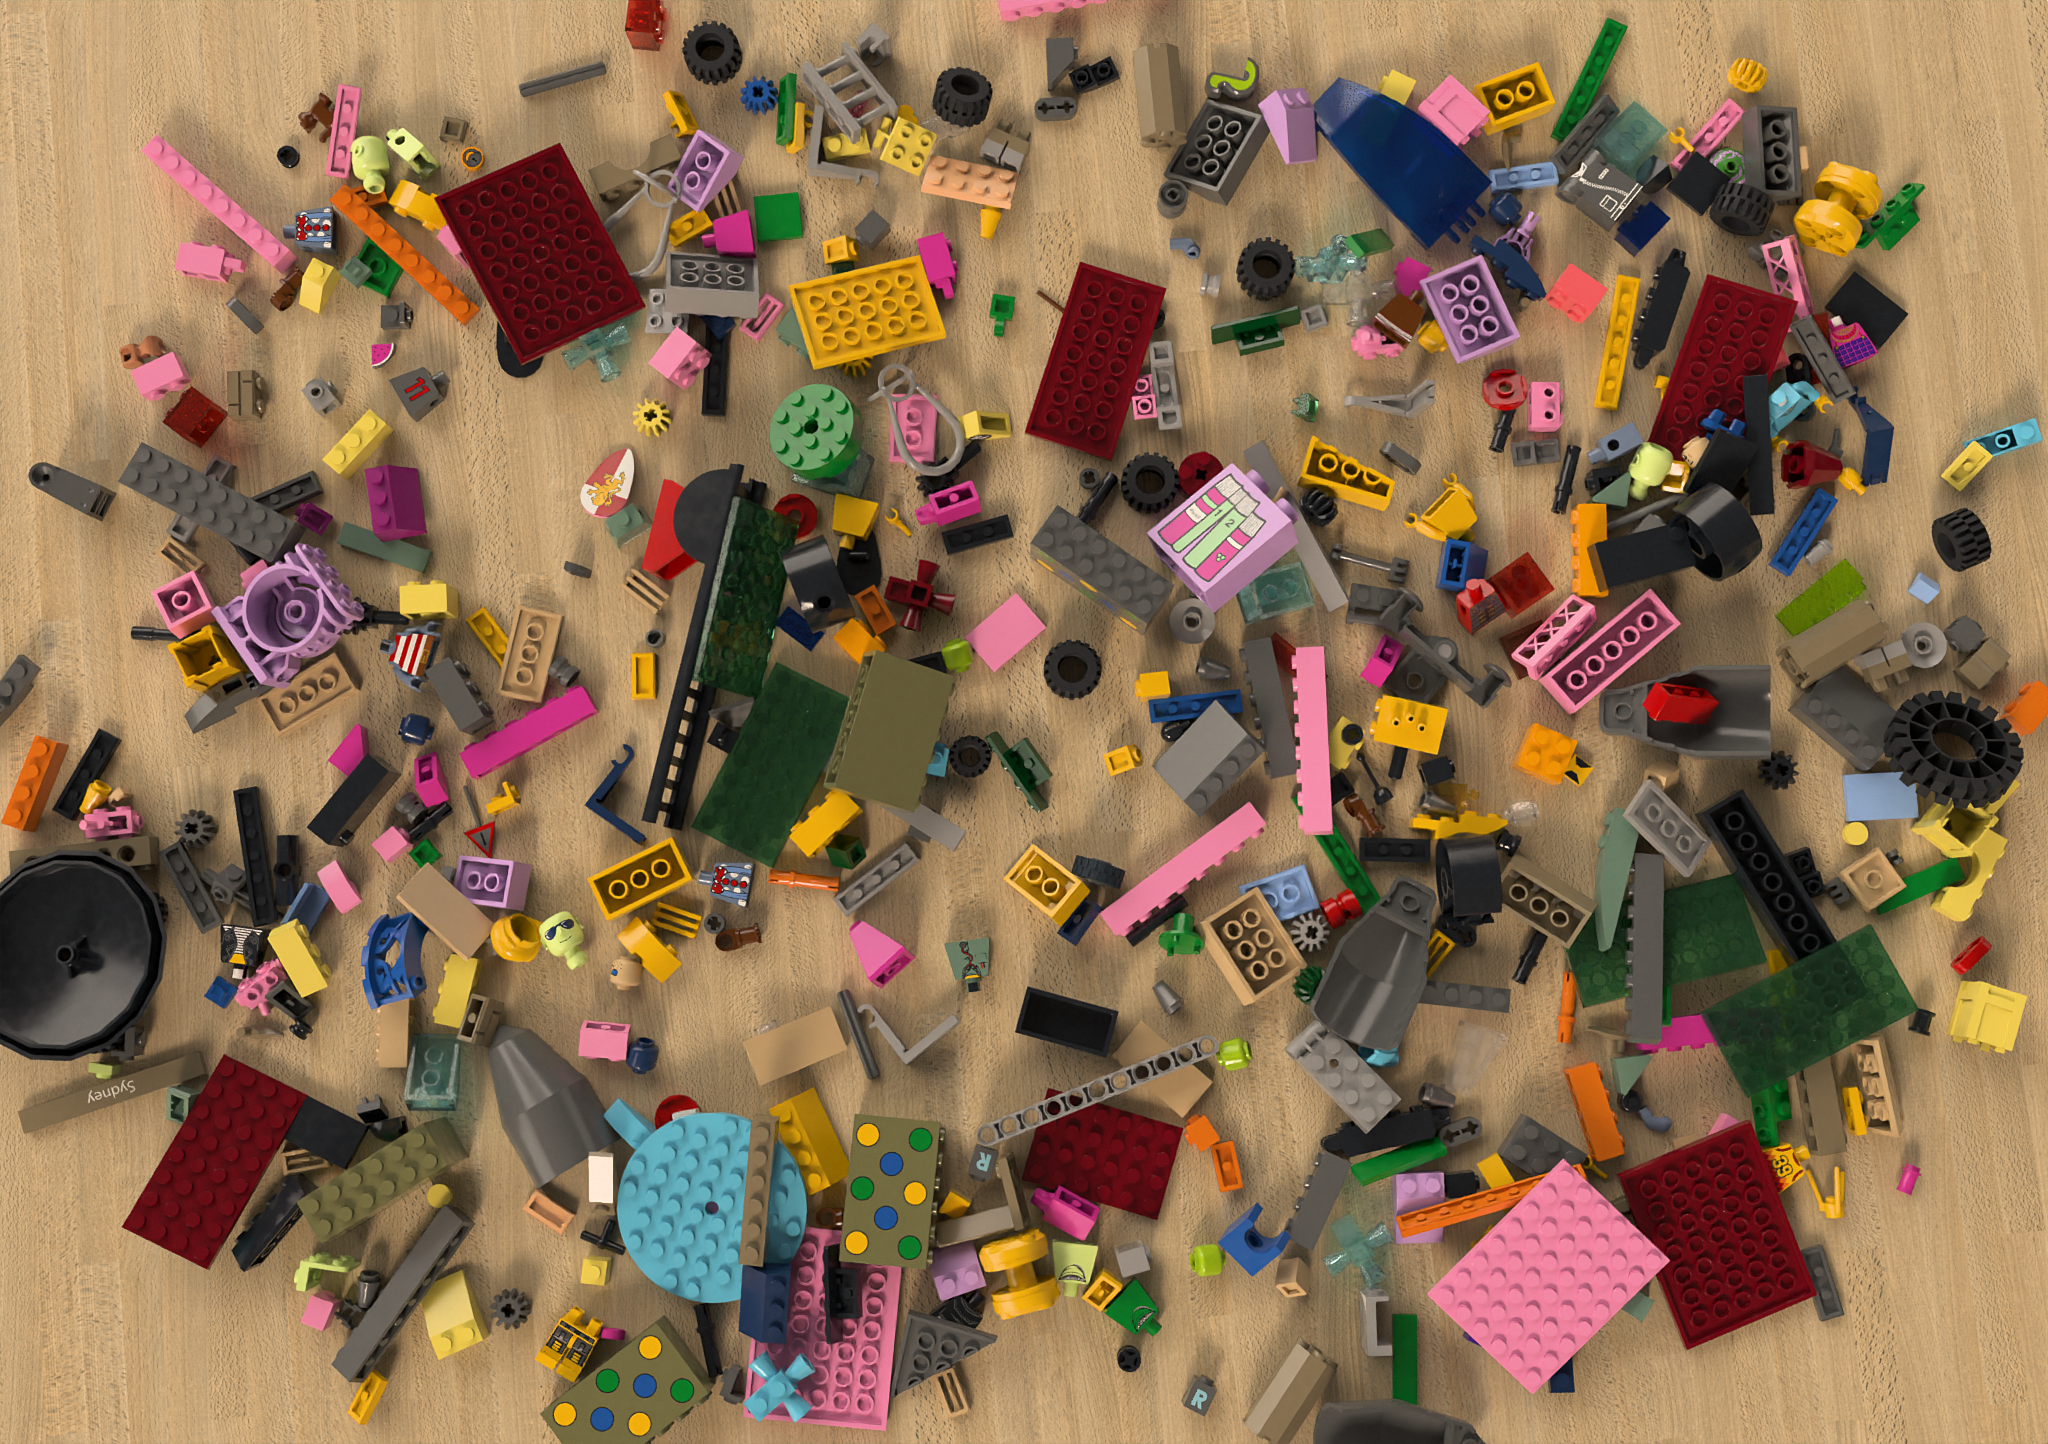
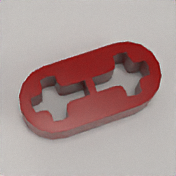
(1971, 955)

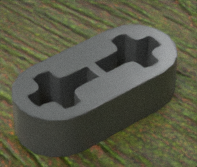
(1057, 112)
(245, 315)
(1400, 458)
(1461, 1137)

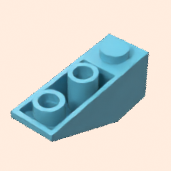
(2010, 438)

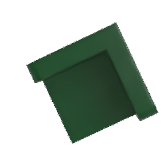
(845, 851)

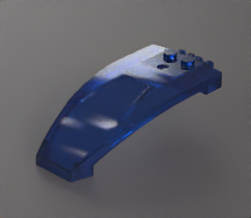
(1402, 160)

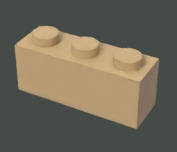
(395, 1033)

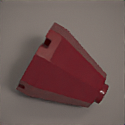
(1808, 465)

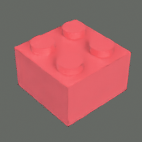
(1576, 294)

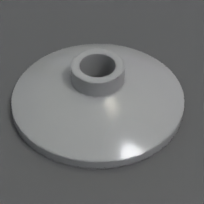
(1196, 610)
(1933, 644)

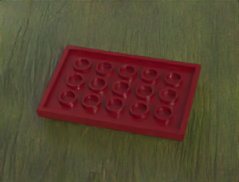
(1105, 1156)

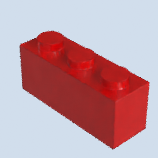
(1680, 703)

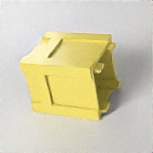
(1965, 829)
(1986, 1016)

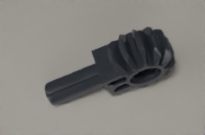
(948, 478)
(374, 616)

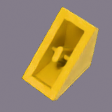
(1102, 1289)

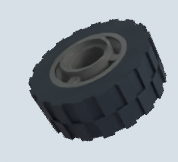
(1098, 872)

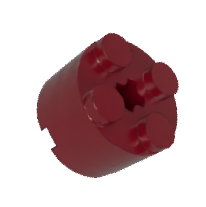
(1197, 463)

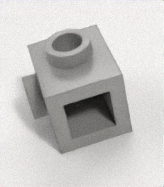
(322, 396)

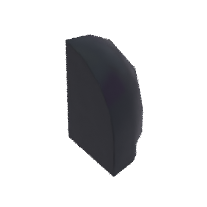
(1653, 175)
(389, 1129)

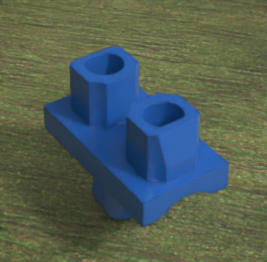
(1715, 420)

